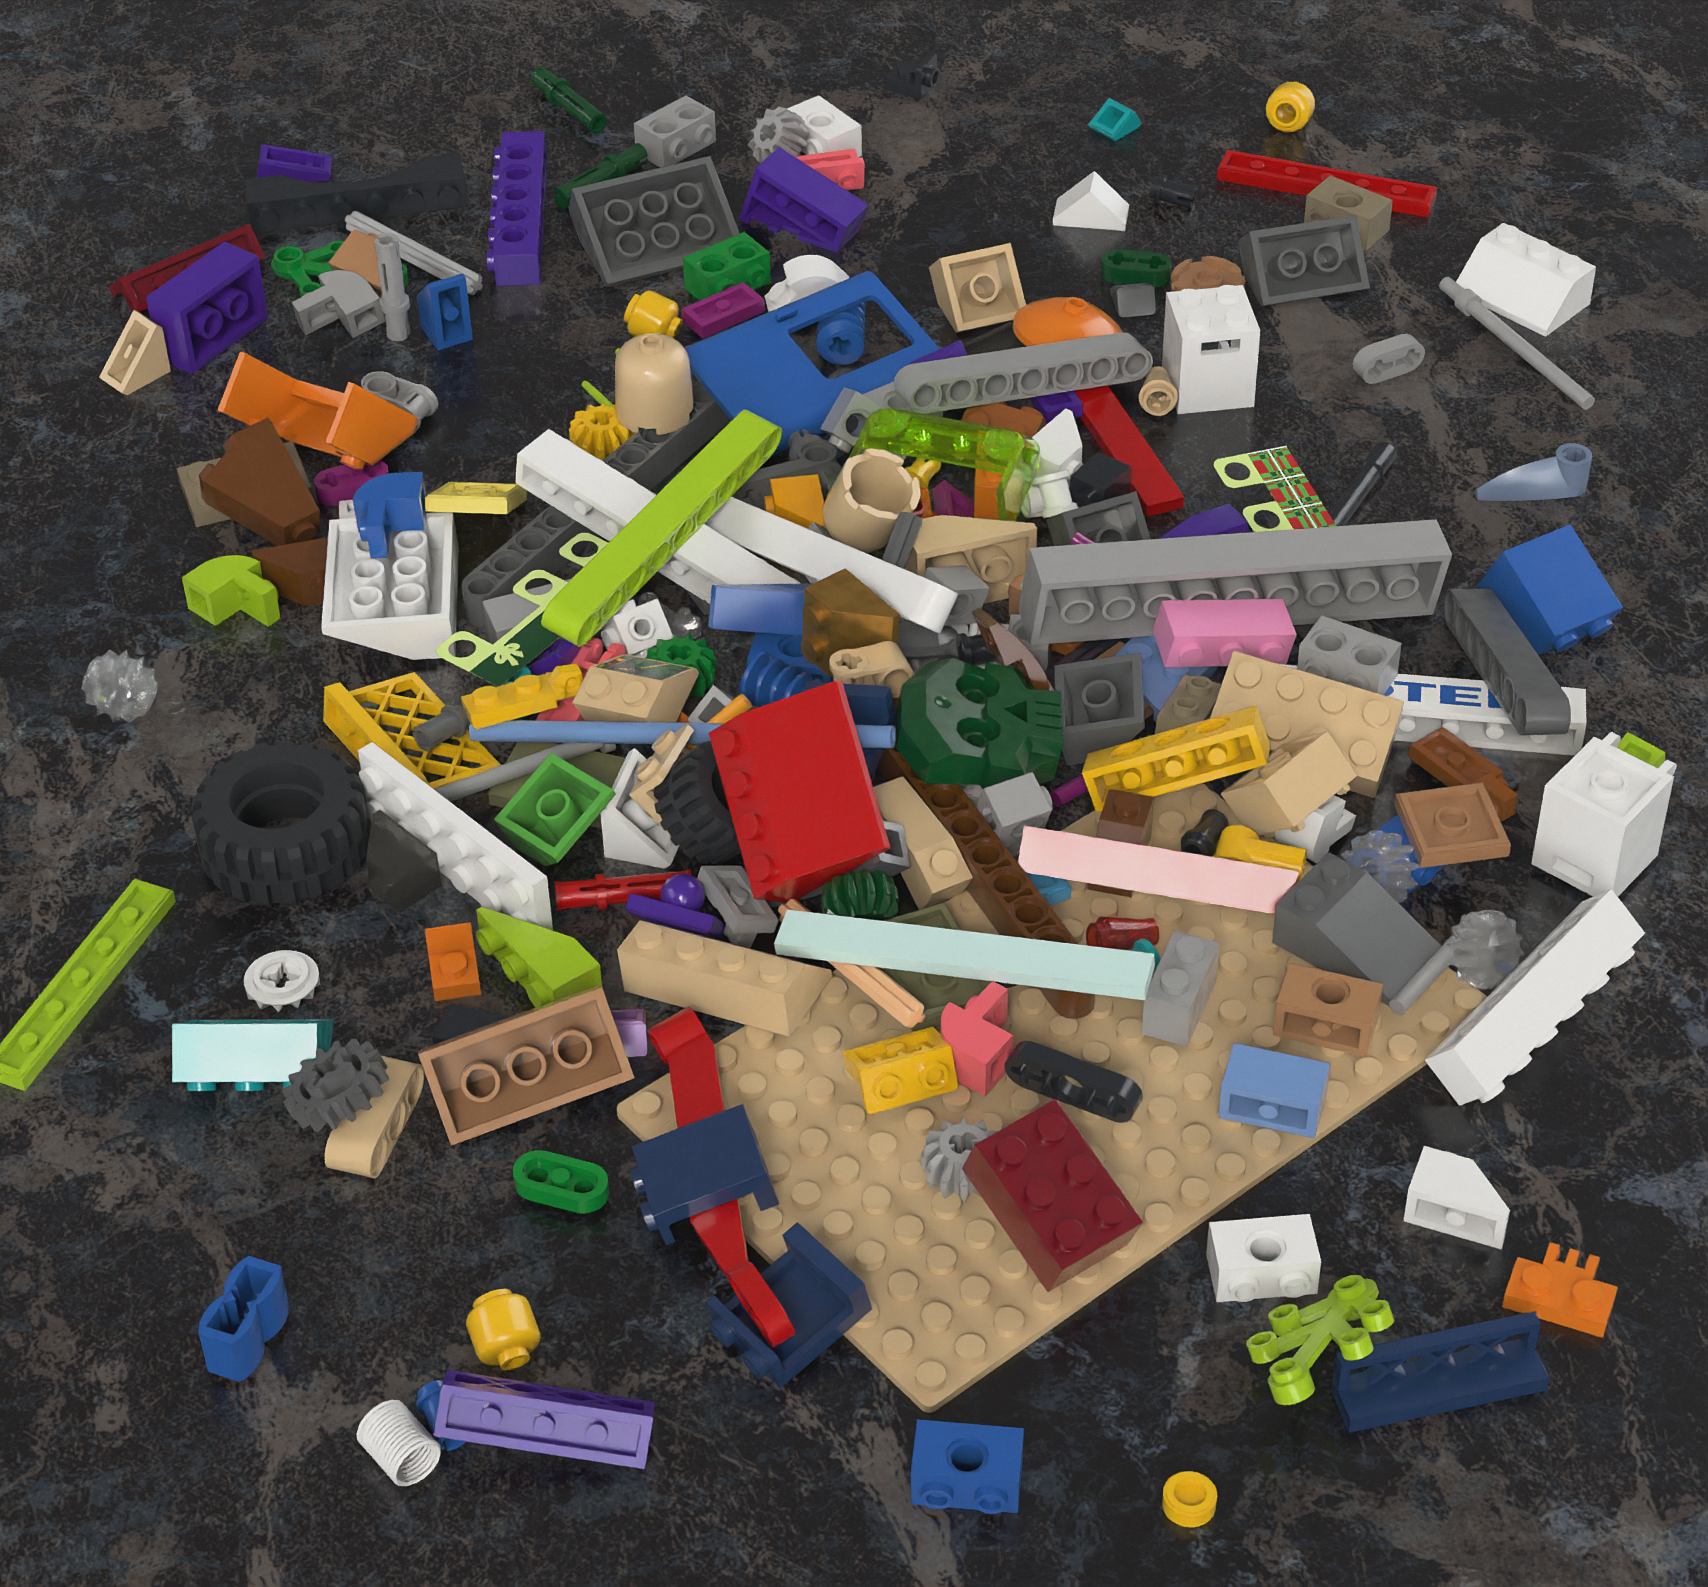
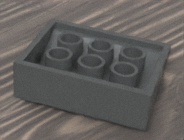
(651, 219)

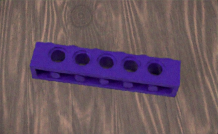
(518, 209)

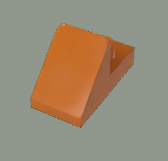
(452, 961)

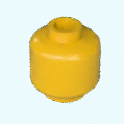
(1290, 106)
(652, 314)
(503, 1329)

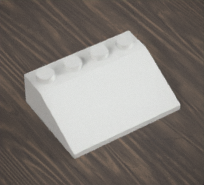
(396, 601)

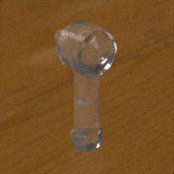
(681, 623)

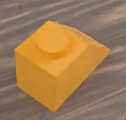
(796, 500)

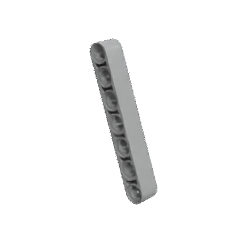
(1022, 372)

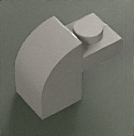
(342, 297)

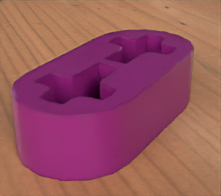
(343, 481)

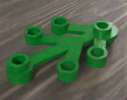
(294, 264)

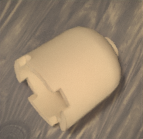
(653, 384)
(868, 500)

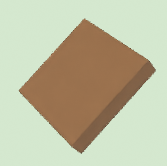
(1452, 825)

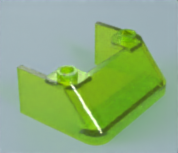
(958, 444)

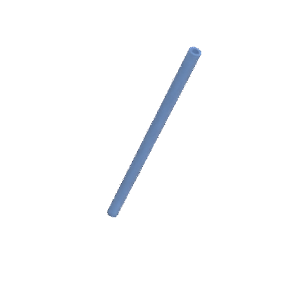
(631, 732)

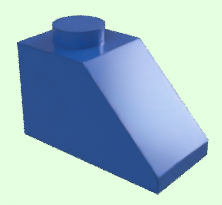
(445, 312)

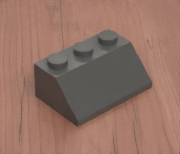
(1304, 260)

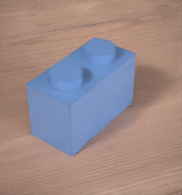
(1274, 1090)

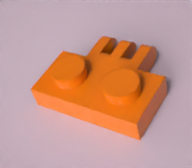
(1561, 1291)

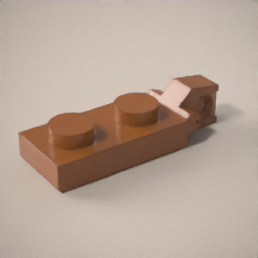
(1459, 764)

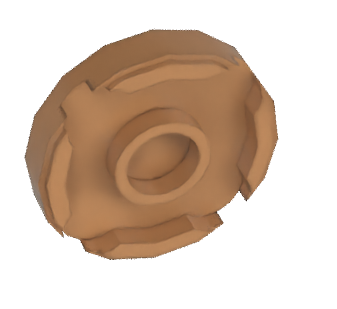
(1207, 273)

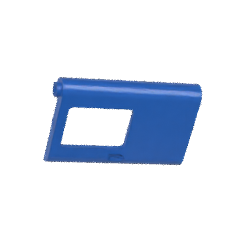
(769, 375)

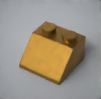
(843, 615)

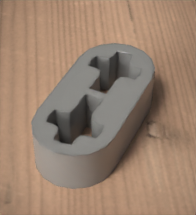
(1388, 358)

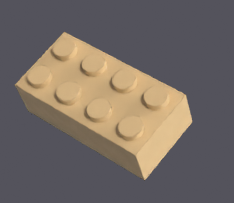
(1305, 704)

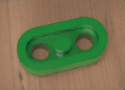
(566, 1184)

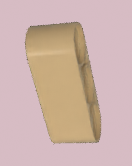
(368, 1141)

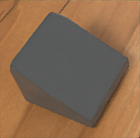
(1134, 299)

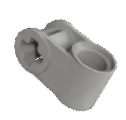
(402, 394)

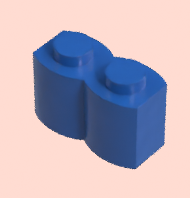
(244, 1318)

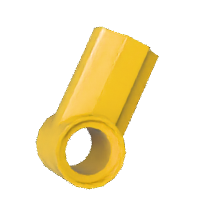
(1244, 845)

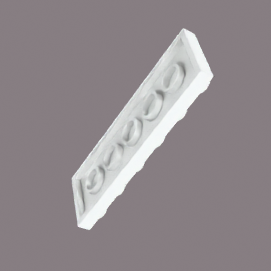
(465, 850)

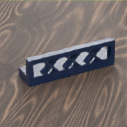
(1439, 1378)

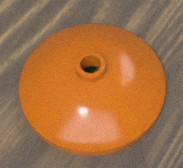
(1061, 320)

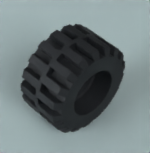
(696, 808)

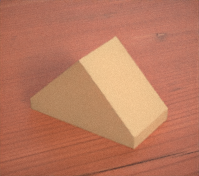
(137, 356)

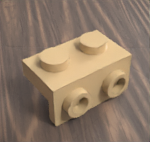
(652, 772)

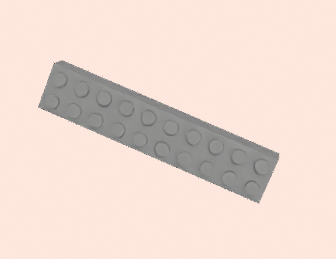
(1323, 571)

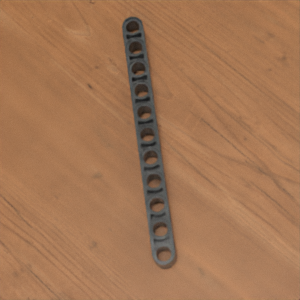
(642, 457)

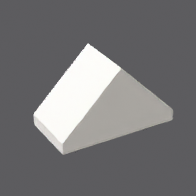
(1092, 206)

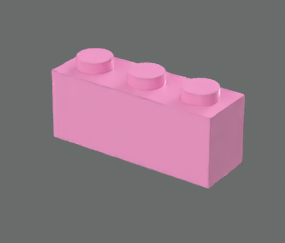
(1210, 630)

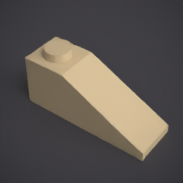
(935, 860)

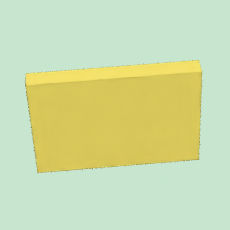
(475, 498)

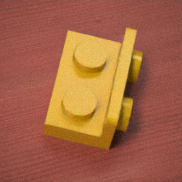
(902, 1069)

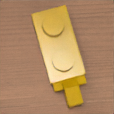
(522, 697)

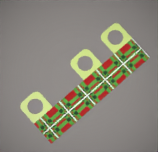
(1294, 497)

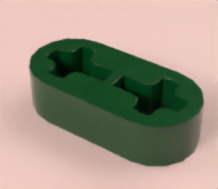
(1135, 267)

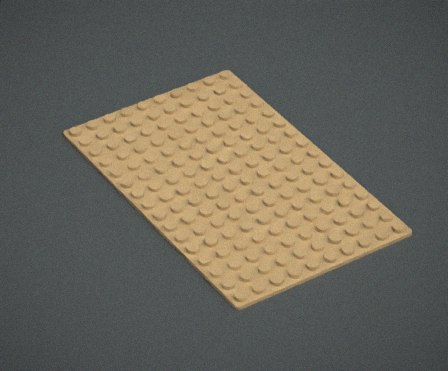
(943, 1272)

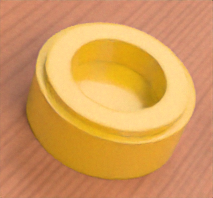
(1189, 1499)

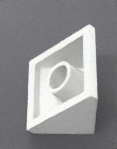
(627, 827)

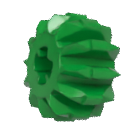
(690, 654)

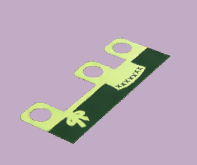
(526, 640)

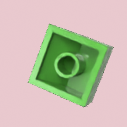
(552, 810)

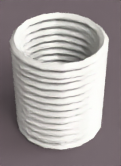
(398, 1442)

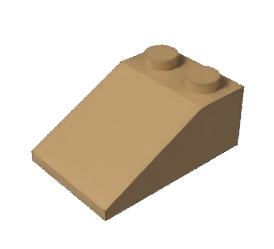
(988, 547)

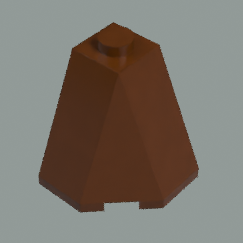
(261, 487)

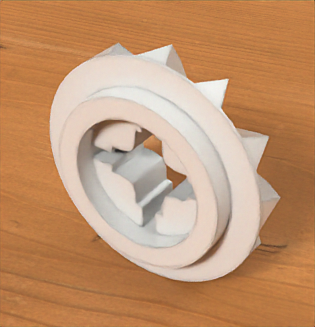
(267, 971)

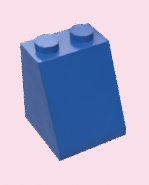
(1553, 591)

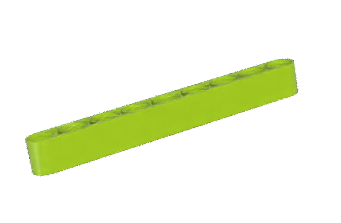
(661, 528)

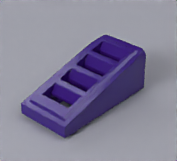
(293, 164)

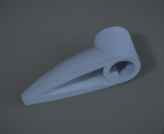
(1544, 479)

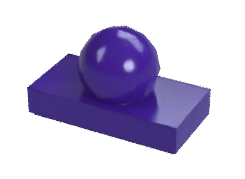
(679, 907)

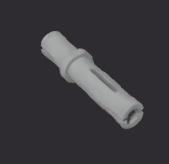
(393, 301)

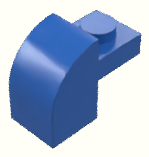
(389, 505)

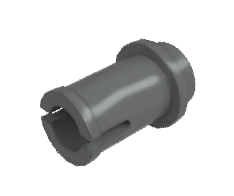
(449, 723)

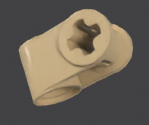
(872, 665)

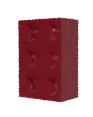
(1051, 1195)

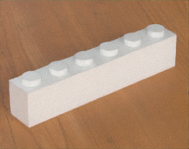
(1535, 999)

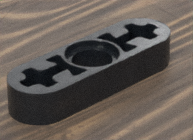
(1101, 1092)

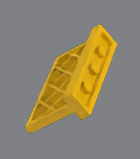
(361, 726)

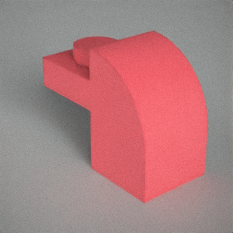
(977, 1038)

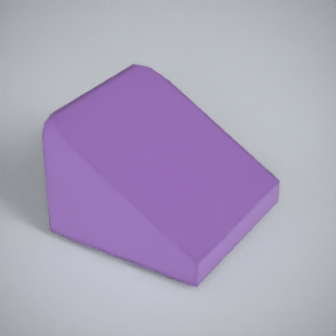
(632, 1030)

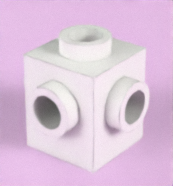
(637, 627)

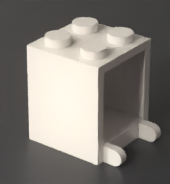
(1214, 377)
(1602, 817)

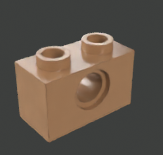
(1327, 1009)

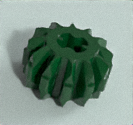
(861, 896)

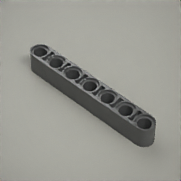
(1507, 662)

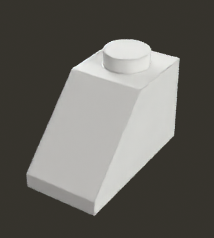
(1059, 445)
(1455, 1199)

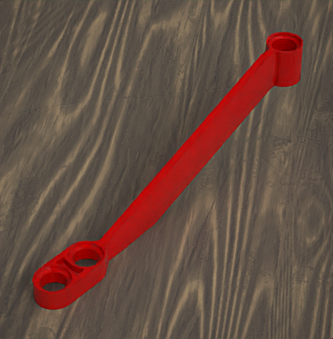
(697, 1095)

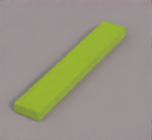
(81, 982)

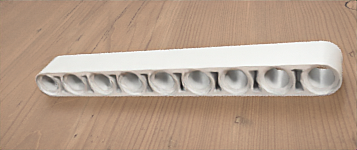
(821, 556)

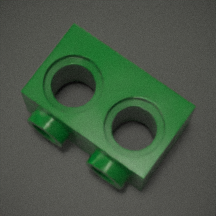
(726, 265)

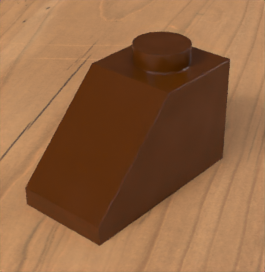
(296, 569)
(1124, 819)

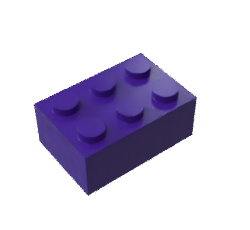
(209, 306)

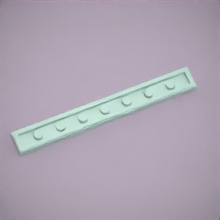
(966, 954)

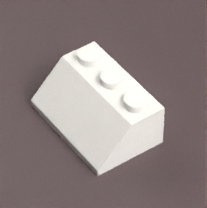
(1528, 279)

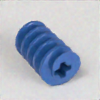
(842, 335)
(771, 680)

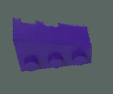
(803, 202)

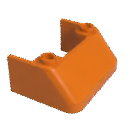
(344, 424)

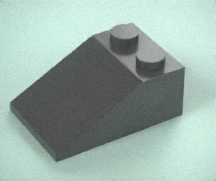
(1351, 927)

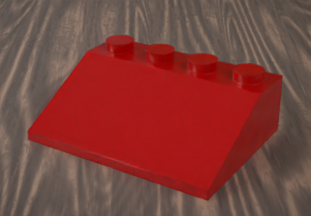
(799, 792)

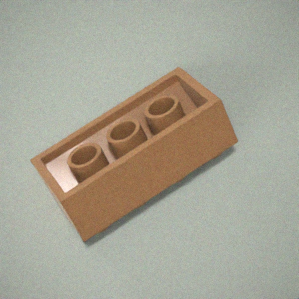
(525, 1064)

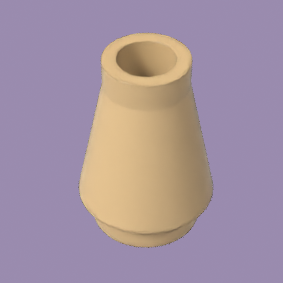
(1158, 392)

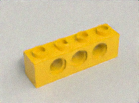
(1179, 757)

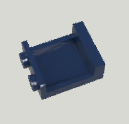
(700, 1170)
(818, 1297)

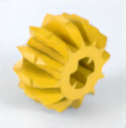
(598, 431)

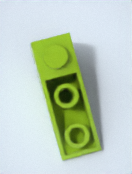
(537, 957)

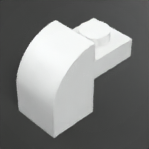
(804, 277)
(1321, 829)

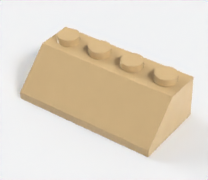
(719, 977)

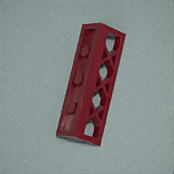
(145, 281)

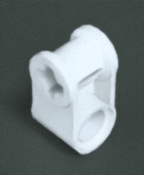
(1048, 496)

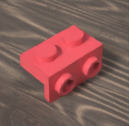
(839, 166)

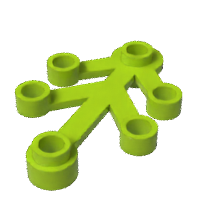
(1349, 1300)

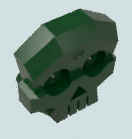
(977, 725)

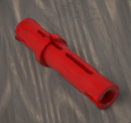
(610, 890)

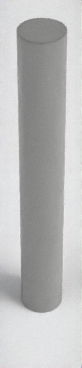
(1422, 979)

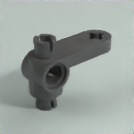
(807, 457)

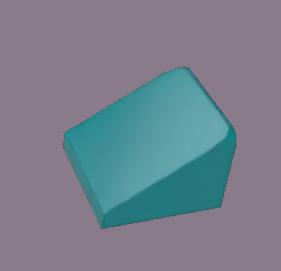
(1115, 120)

